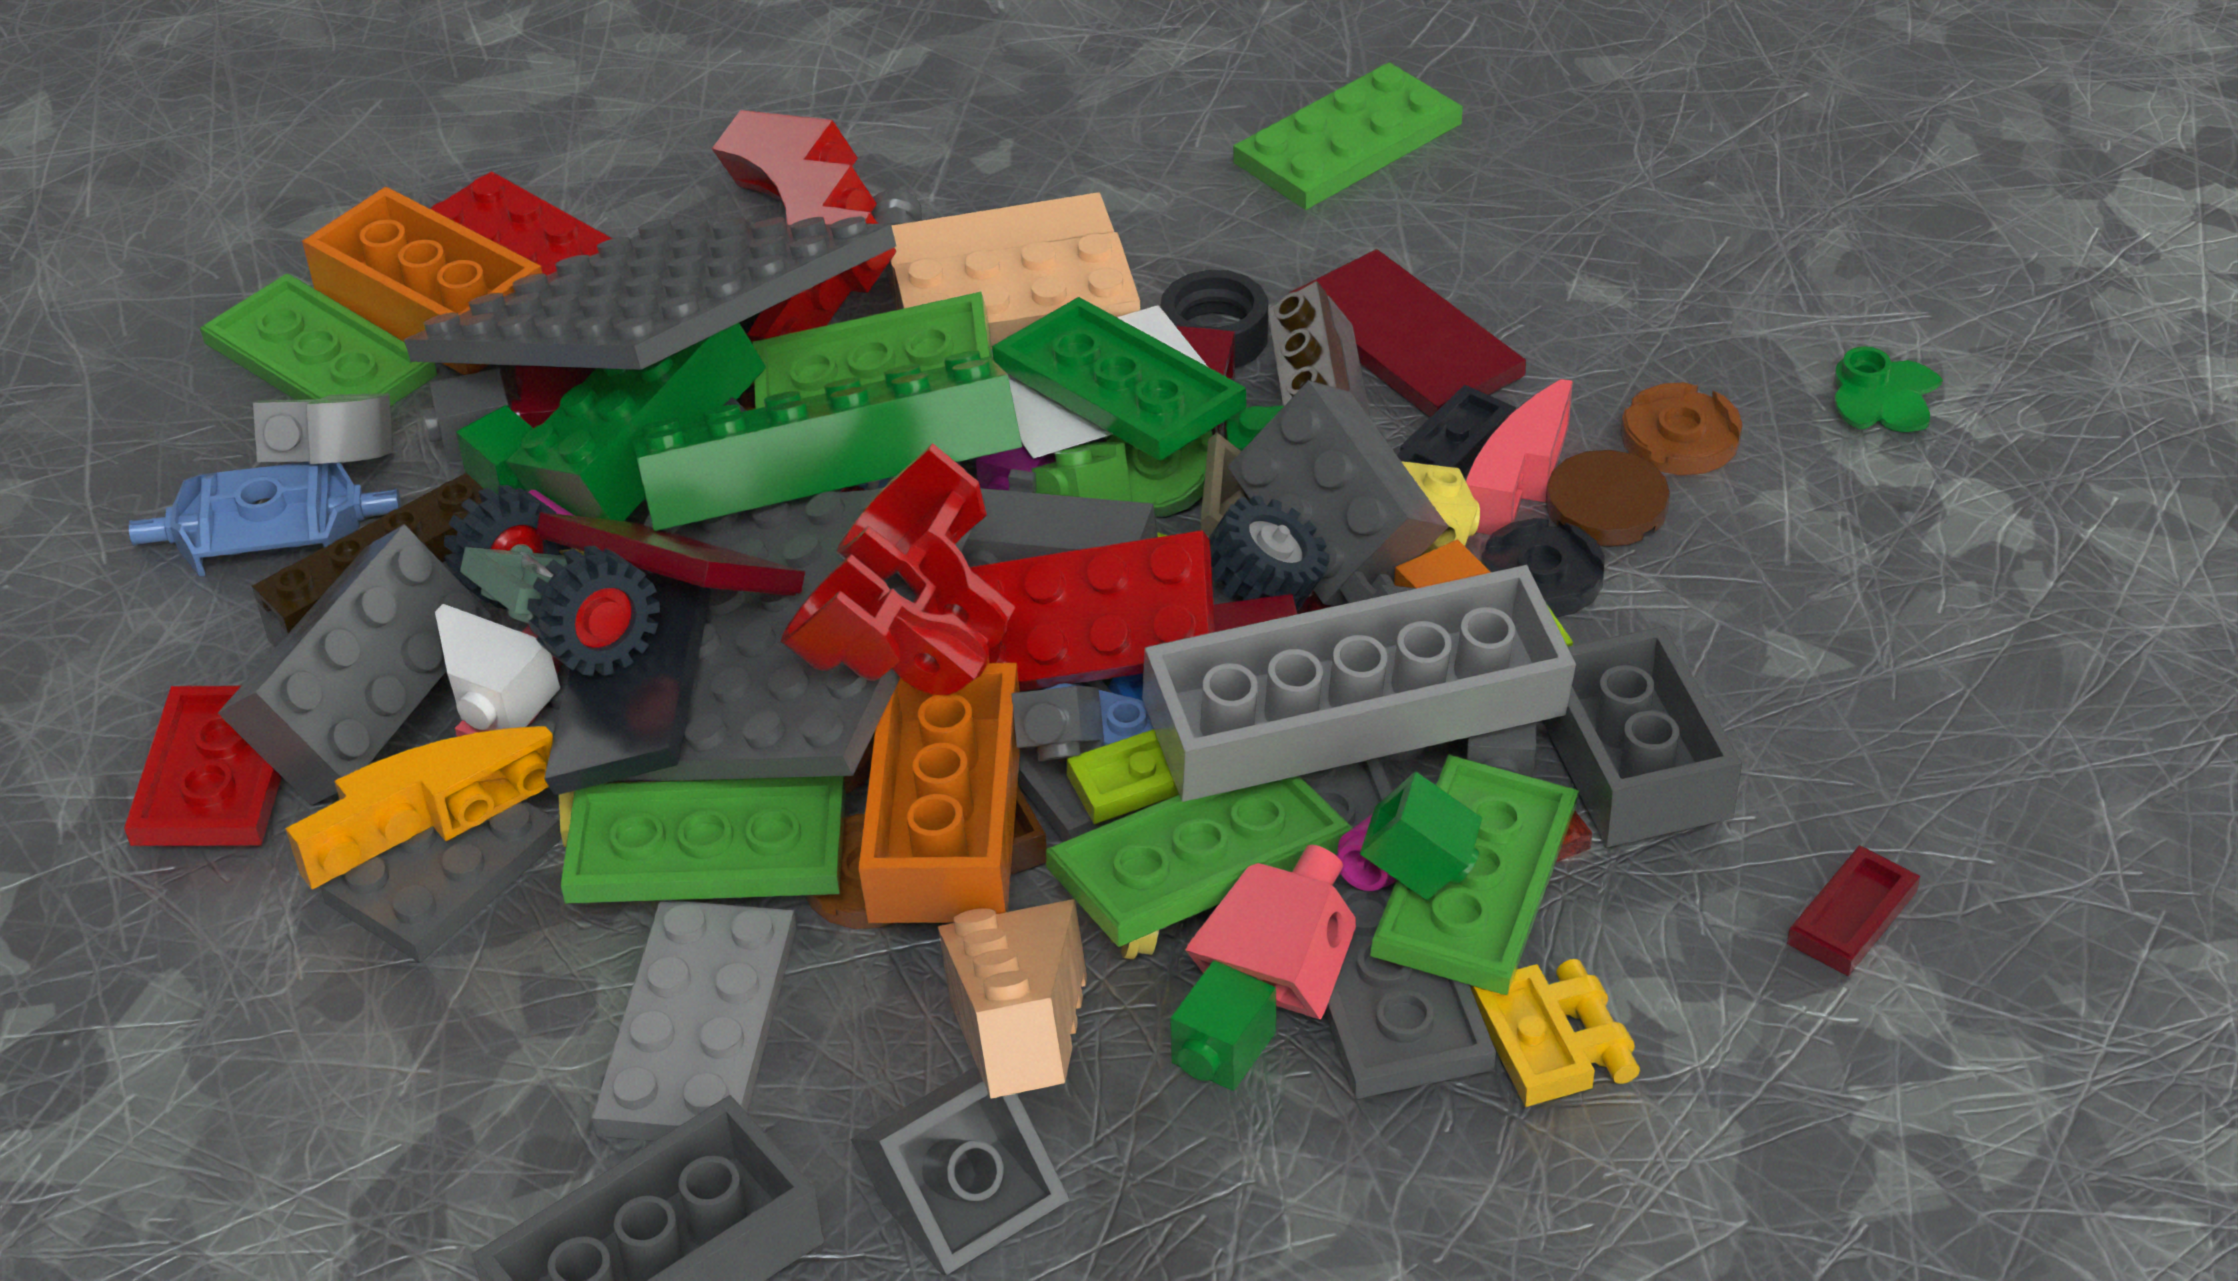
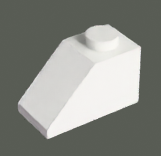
(494, 671)

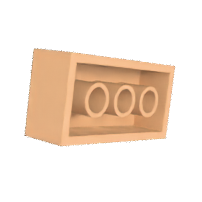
(1026, 280)

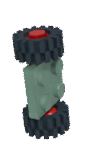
(578, 604)

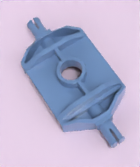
(220, 517)

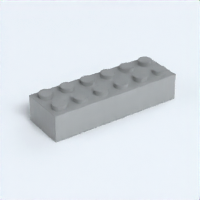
(1356, 682)

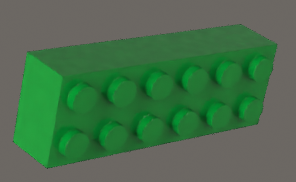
(823, 440)

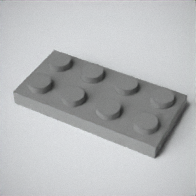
(694, 1016)

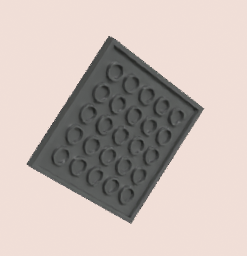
(649, 293)
(752, 698)

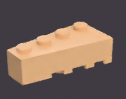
(1016, 991)

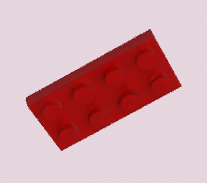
(520, 221)
(1100, 606)

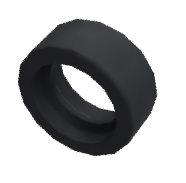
(1222, 293)

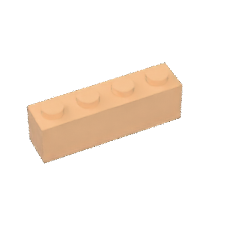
(998, 229)

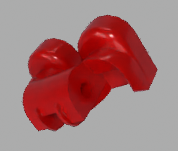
(912, 531)

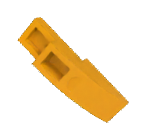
(435, 785)

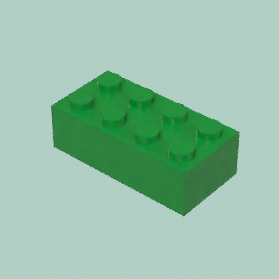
(586, 447)

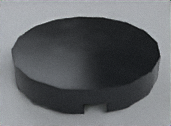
(1562, 561)

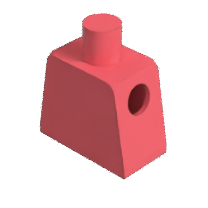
(1283, 930)

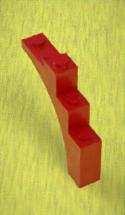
(812, 174)

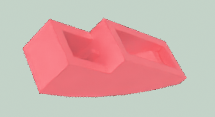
(1520, 457)

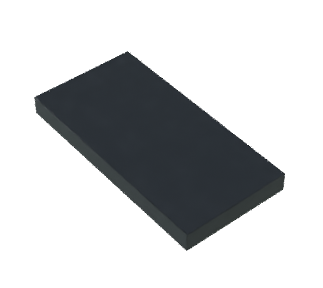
(639, 713)

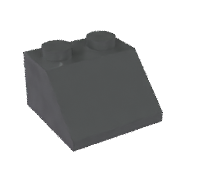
(960, 1170)

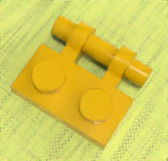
(1538, 1041)

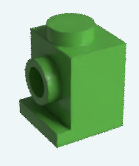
(1088, 472)

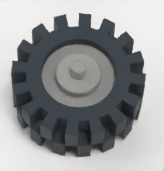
(1266, 552)

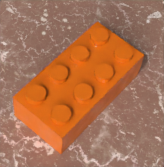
(408, 265)
(942, 802)

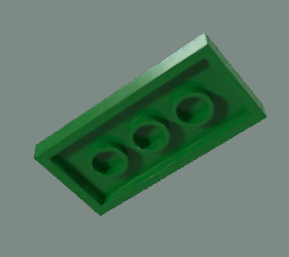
(1120, 378)

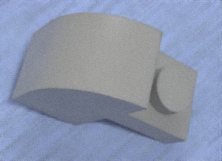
(323, 429)

